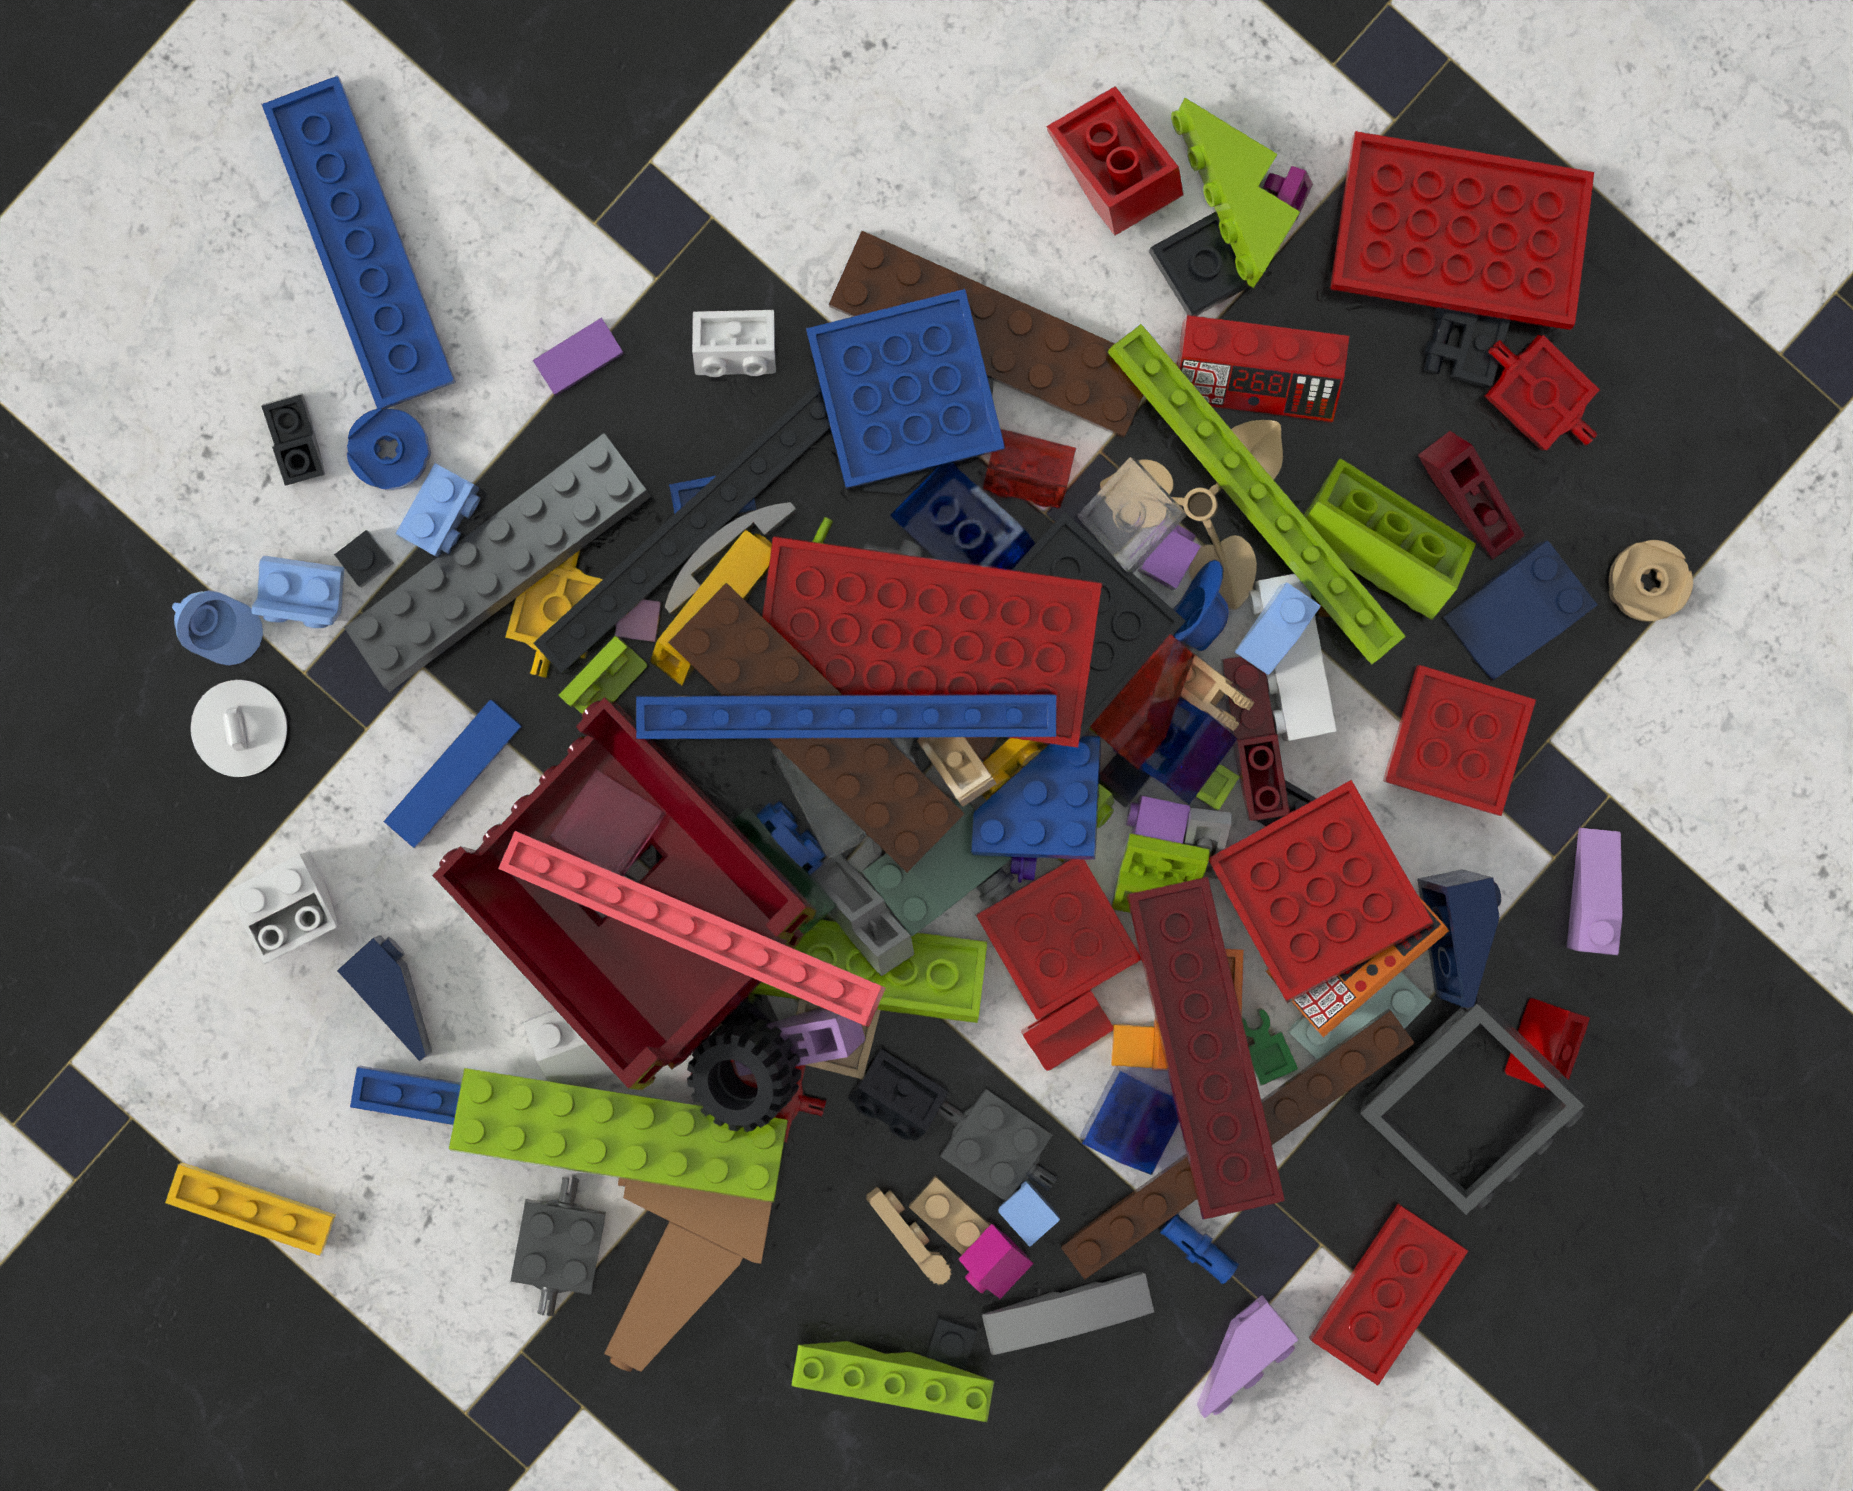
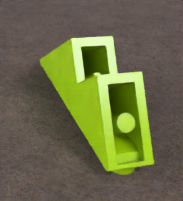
(1231, 175)
(892, 1379)

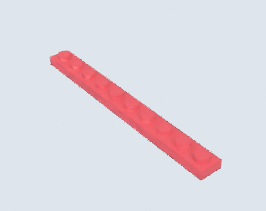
(693, 929)

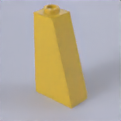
(740, 568)

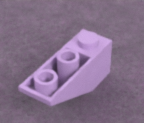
(1249, 1346)

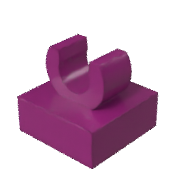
(1292, 189)

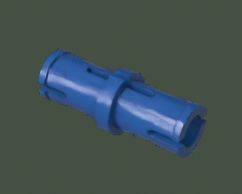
(1199, 1248)

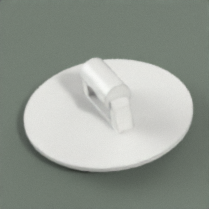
(239, 728)

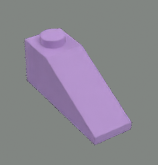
(1596, 893)
(817, 1036)

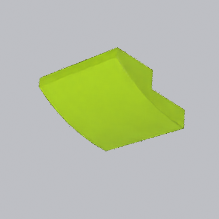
(1155, 864)

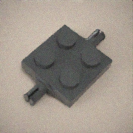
(996, 1145)
(558, 1246)

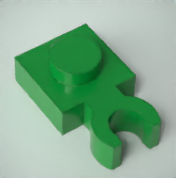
(1268, 1052)

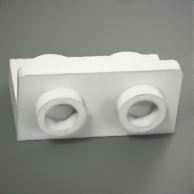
(734, 342)

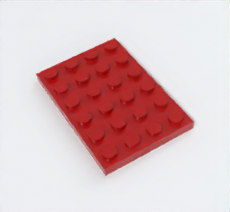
(1463, 230)

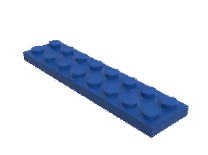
(358, 243)

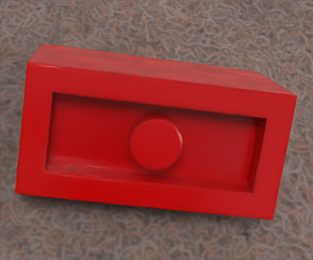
(1067, 1030)
(1554, 1034)

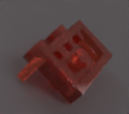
(1030, 469)

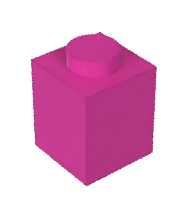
(994, 1262)

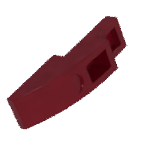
(1257, 744)

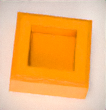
(1132, 1045)

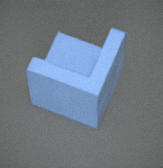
(1029, 1213)

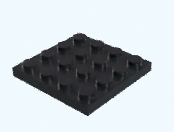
(1129, 616)

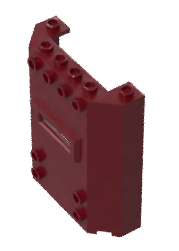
(616, 985)

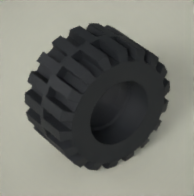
(724, 1093)

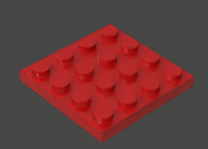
(1320, 891)

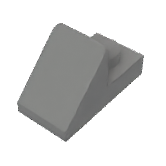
(1208, 830)

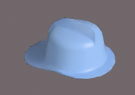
(217, 627)

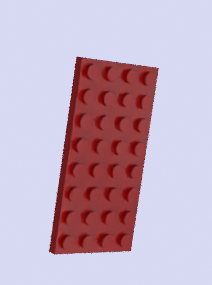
(934, 626)

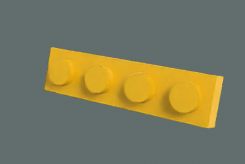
(250, 1208)

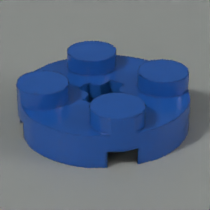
(364, 447)
(799, 846)

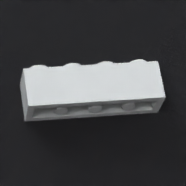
(1300, 676)

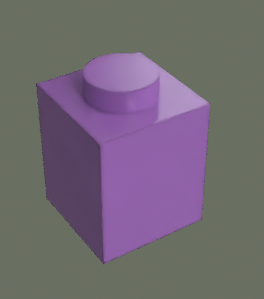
(1171, 558)
(1158, 819)

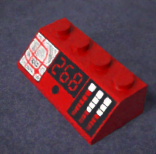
(1264, 367)

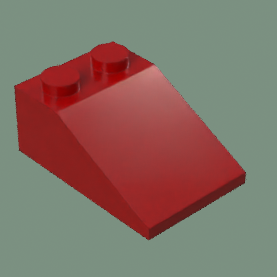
(1117, 160)

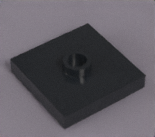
(1199, 266)

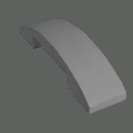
(767, 521)

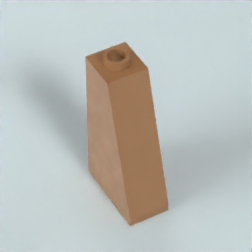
(722, 1219)
(672, 1289)

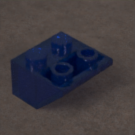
(1131, 1121)

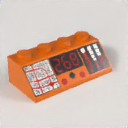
(1341, 996)

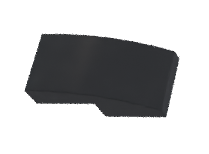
(293, 439)

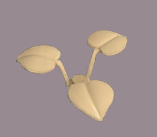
(1200, 504)

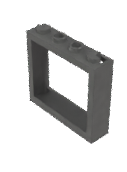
(1430, 1054)

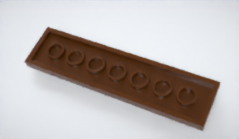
(1016, 341)
(860, 775)

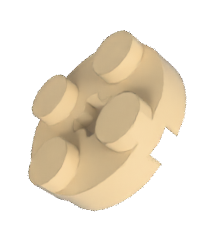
(1670, 569)

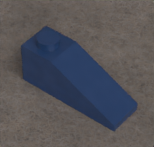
(387, 988)

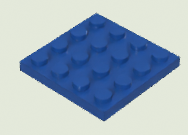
(905, 389)

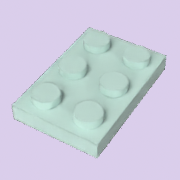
(1398, 995)

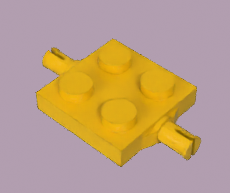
(545, 604)

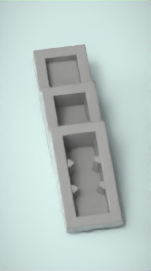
(1067, 1313)

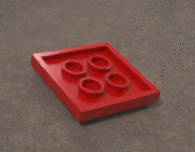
(1459, 740)
(1058, 937)

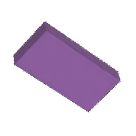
(578, 357)

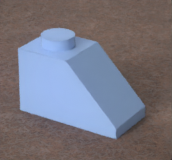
(1277, 628)

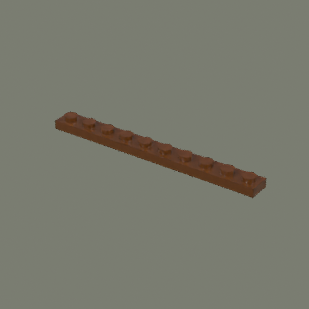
(1284, 1111)

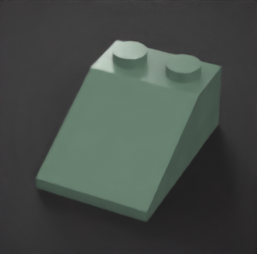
(936, 879)

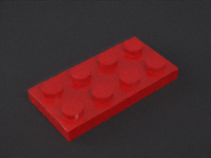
(1388, 1294)

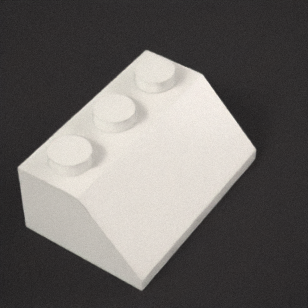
(562, 1052)

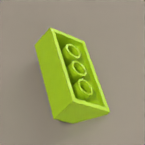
(1389, 539)

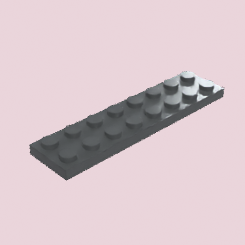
(497, 562)

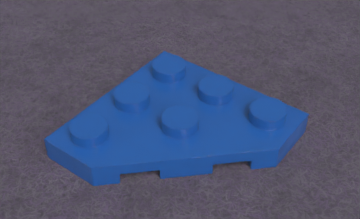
(1045, 807)

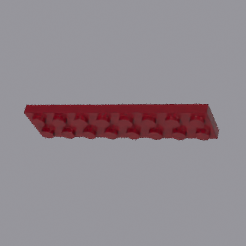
(1205, 1048)

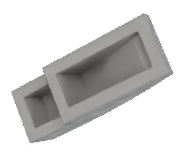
(864, 915)

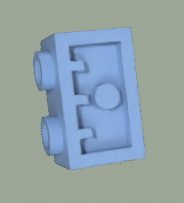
(439, 511)
(299, 592)

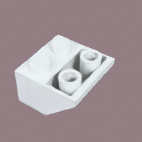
(284, 907)

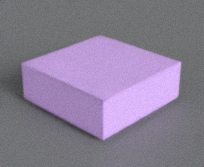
(641, 622)

